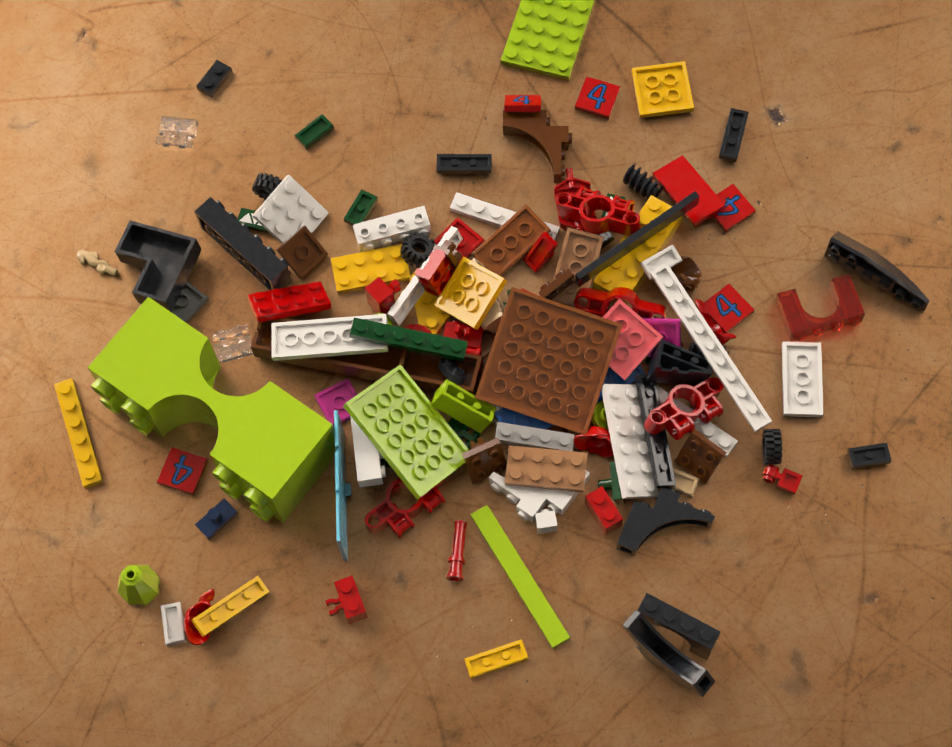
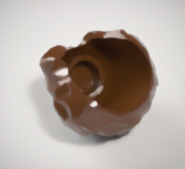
(687, 273)

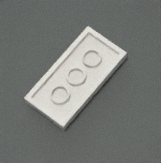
(802, 379)

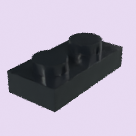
(214, 78)
(869, 455)

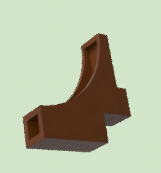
(536, 129)

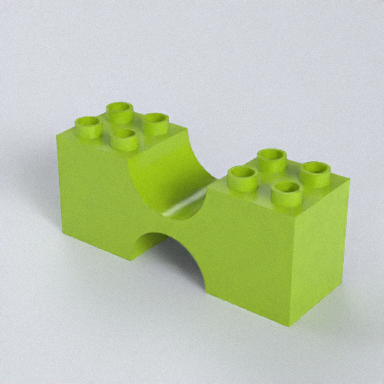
(165, 378)

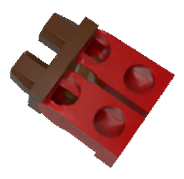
(439, 268)

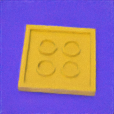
(662, 89)
(470, 293)

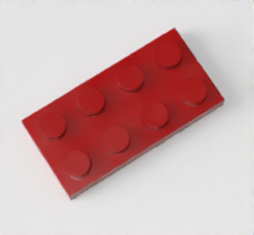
(289, 301)

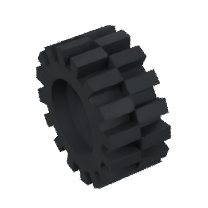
(265, 185)
(416, 241)
(772, 446)

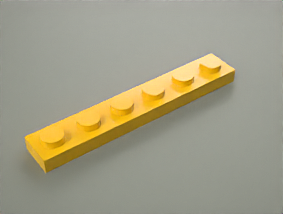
(78, 433)

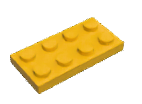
(360, 269)

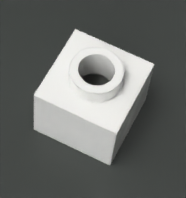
(546, 521)

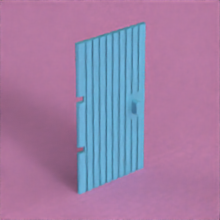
(342, 488)

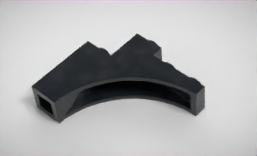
(667, 512)
(665, 655)

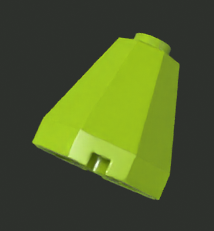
(138, 584)

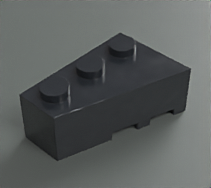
(677, 365)

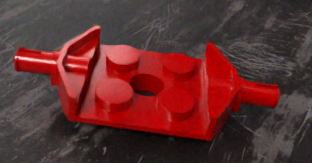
(572, 185)

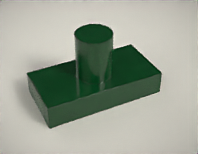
(612, 484)

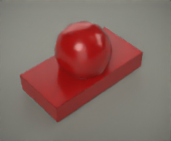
(541, 252)

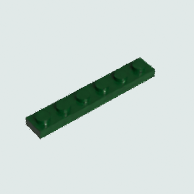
(408, 339)

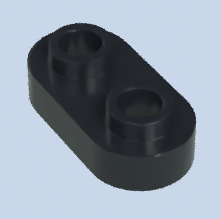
(452, 371)

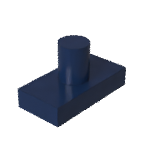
(216, 519)

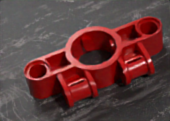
(619, 217)
(599, 302)
(702, 398)
(397, 519)

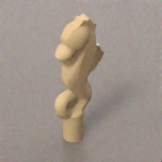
(92, 259)

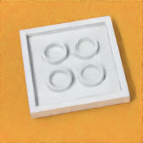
(288, 210)

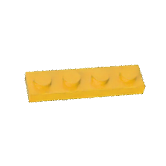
(230, 606)

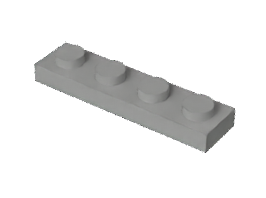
(533, 437)

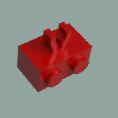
(380, 295)
(464, 332)
(349, 600)

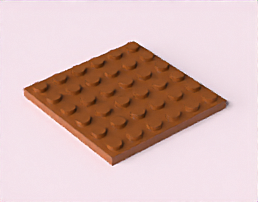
(548, 361)

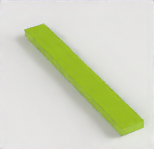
(520, 577)

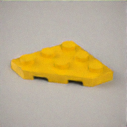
(428, 314)

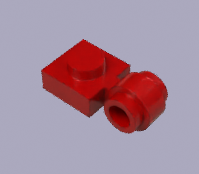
(787, 480)

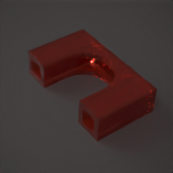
(801, 324)

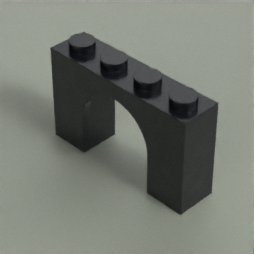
(698, 634)

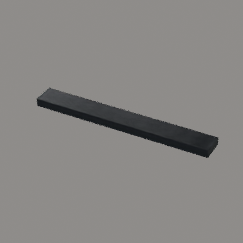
(636, 239)

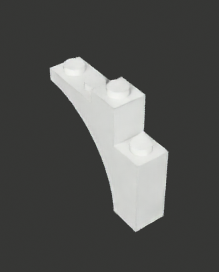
(534, 499)

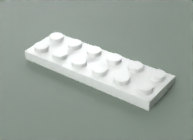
(321, 338)
(628, 441)

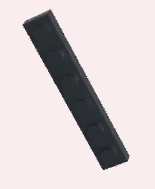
(657, 443)

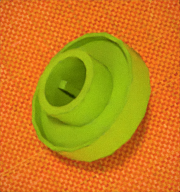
(599, 416)

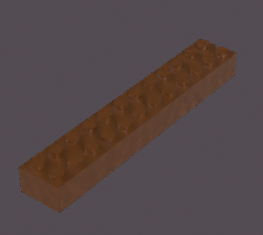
(373, 366)

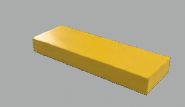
(496, 659)

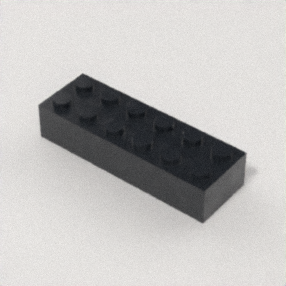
(242, 245)

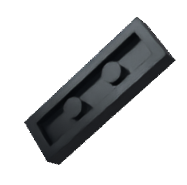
(733, 134)
(464, 164)

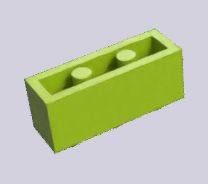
(463, 406)

